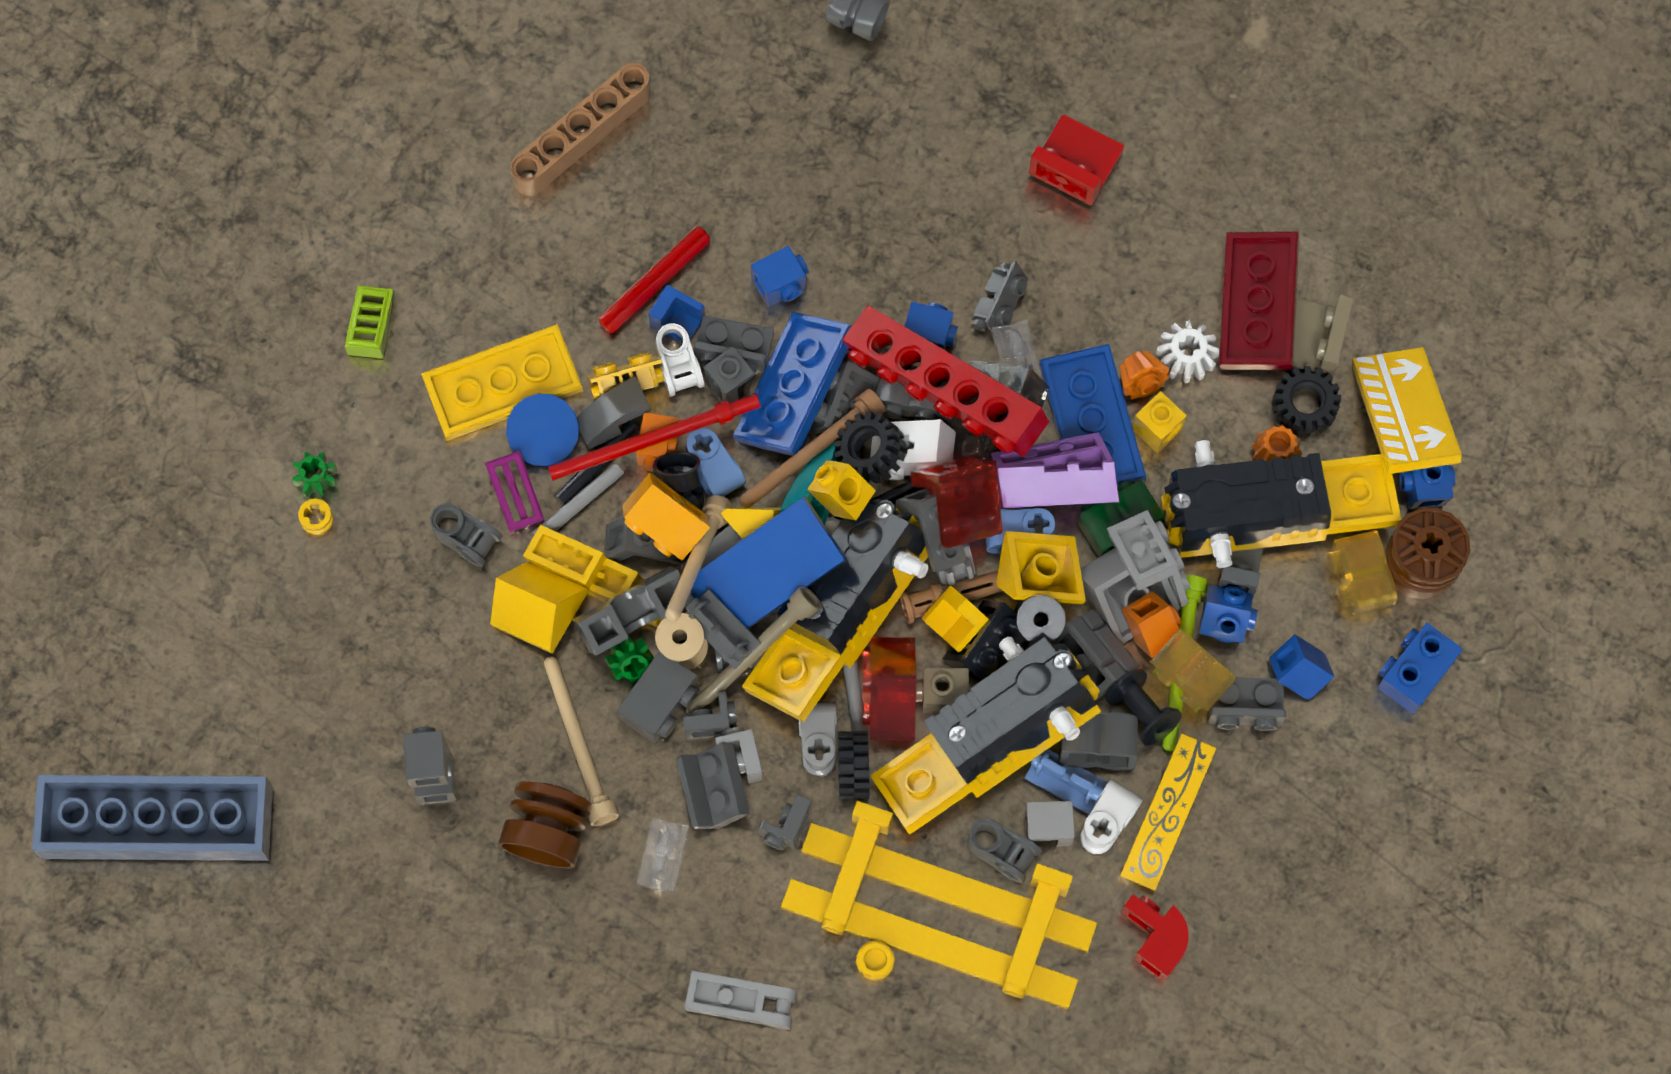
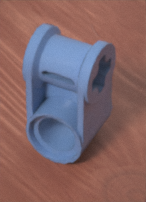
(718, 468)
(1021, 521)

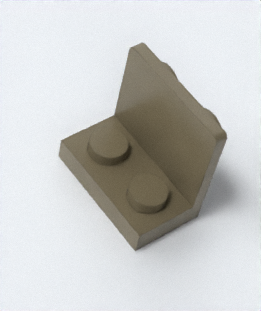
(1320, 334)

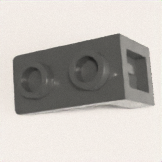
(924, 508)
(624, 543)
(1243, 571)

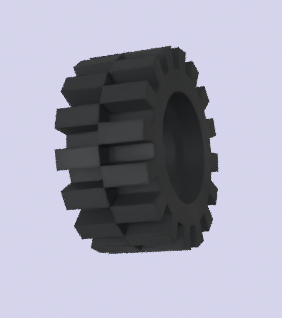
(1314, 382)
(858, 434)
(853, 765)

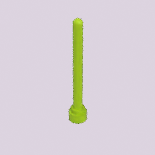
(1194, 595)

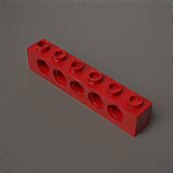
(875, 331)

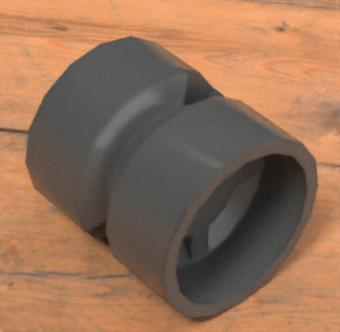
(862, 15)

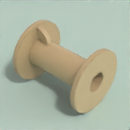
(692, 651)

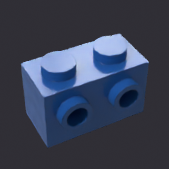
(1419, 668)

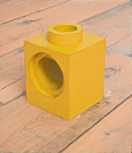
(1159, 422)
(841, 489)

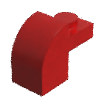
(1167, 935)

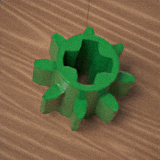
(317, 483)
(629, 659)

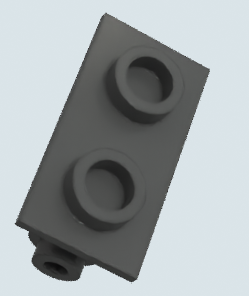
(1007, 286)
(722, 628)

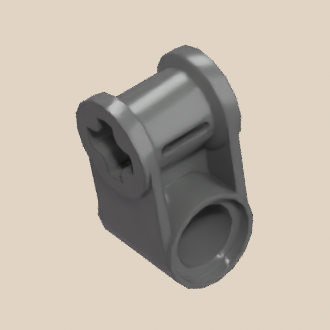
(470, 537)
(1005, 849)

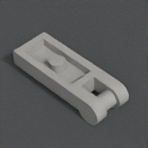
(739, 999)

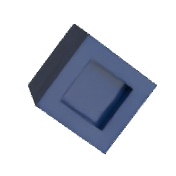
(676, 308)
(1301, 667)

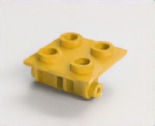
(640, 363)

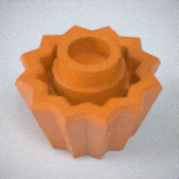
(1143, 375)
(1276, 443)

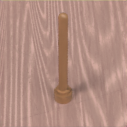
(866, 402)

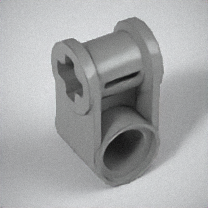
(819, 734)

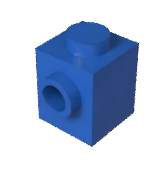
(780, 276)
(932, 323)

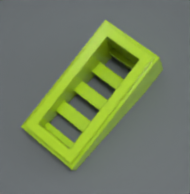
(365, 347)

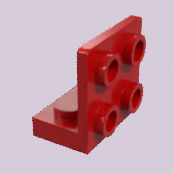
(1076, 159)

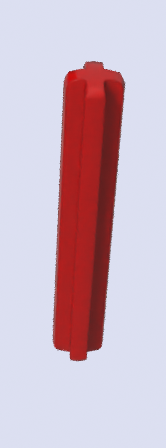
(654, 279)

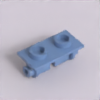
(1065, 782)

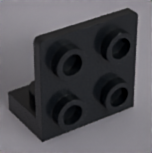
(983, 652)

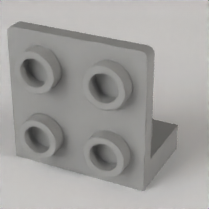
(1147, 554)

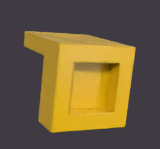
(954, 618)

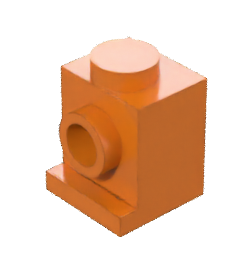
(648, 455)

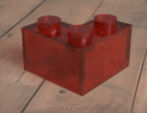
(891, 681)

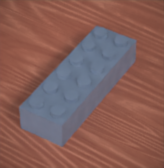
(152, 817)

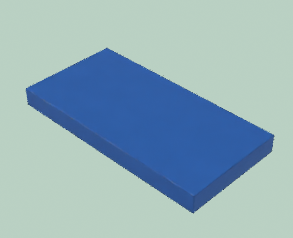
(794, 384)
(1089, 400)
(771, 564)

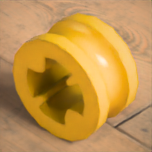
(307, 507)

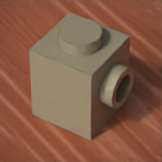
(941, 687)

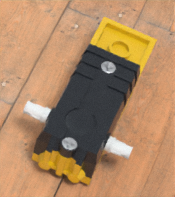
(1274, 502)
(882, 559)
(990, 731)

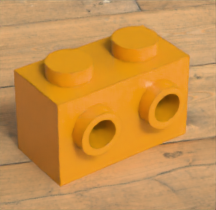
(665, 517)

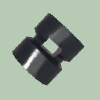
(682, 474)

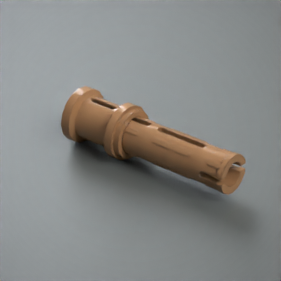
(935, 590)

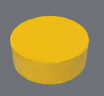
(875, 960)

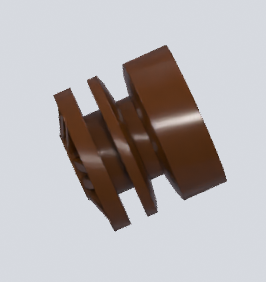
(1417, 570)
(548, 816)

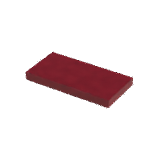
(1259, 301)

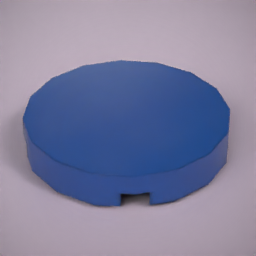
(542, 429)

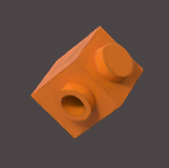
(1151, 622)

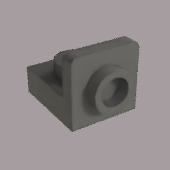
(727, 374)
(708, 725)
(793, 821)

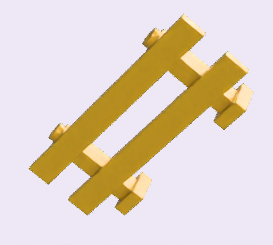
(863, 857)

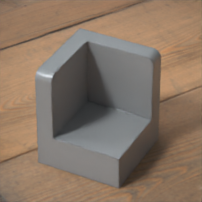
(1050, 821)

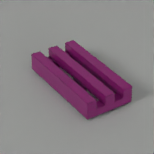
(525, 521)

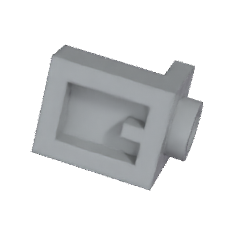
(747, 756)

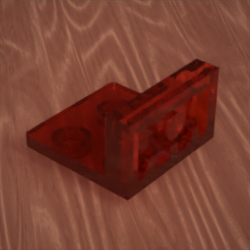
(965, 499)

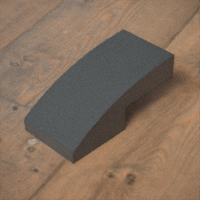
(617, 406)

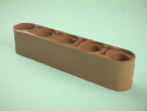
(575, 144)

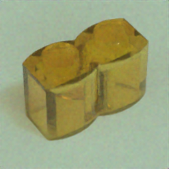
(1363, 573)
(1192, 671)

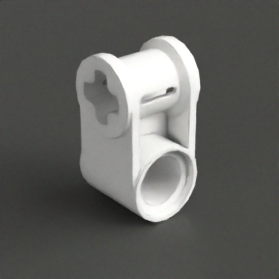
(678, 362)
(1111, 813)

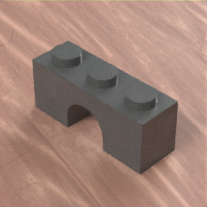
(626, 612)
(429, 766)

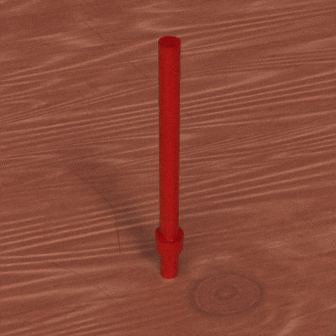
(722, 413)

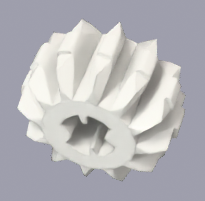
(1200, 346)

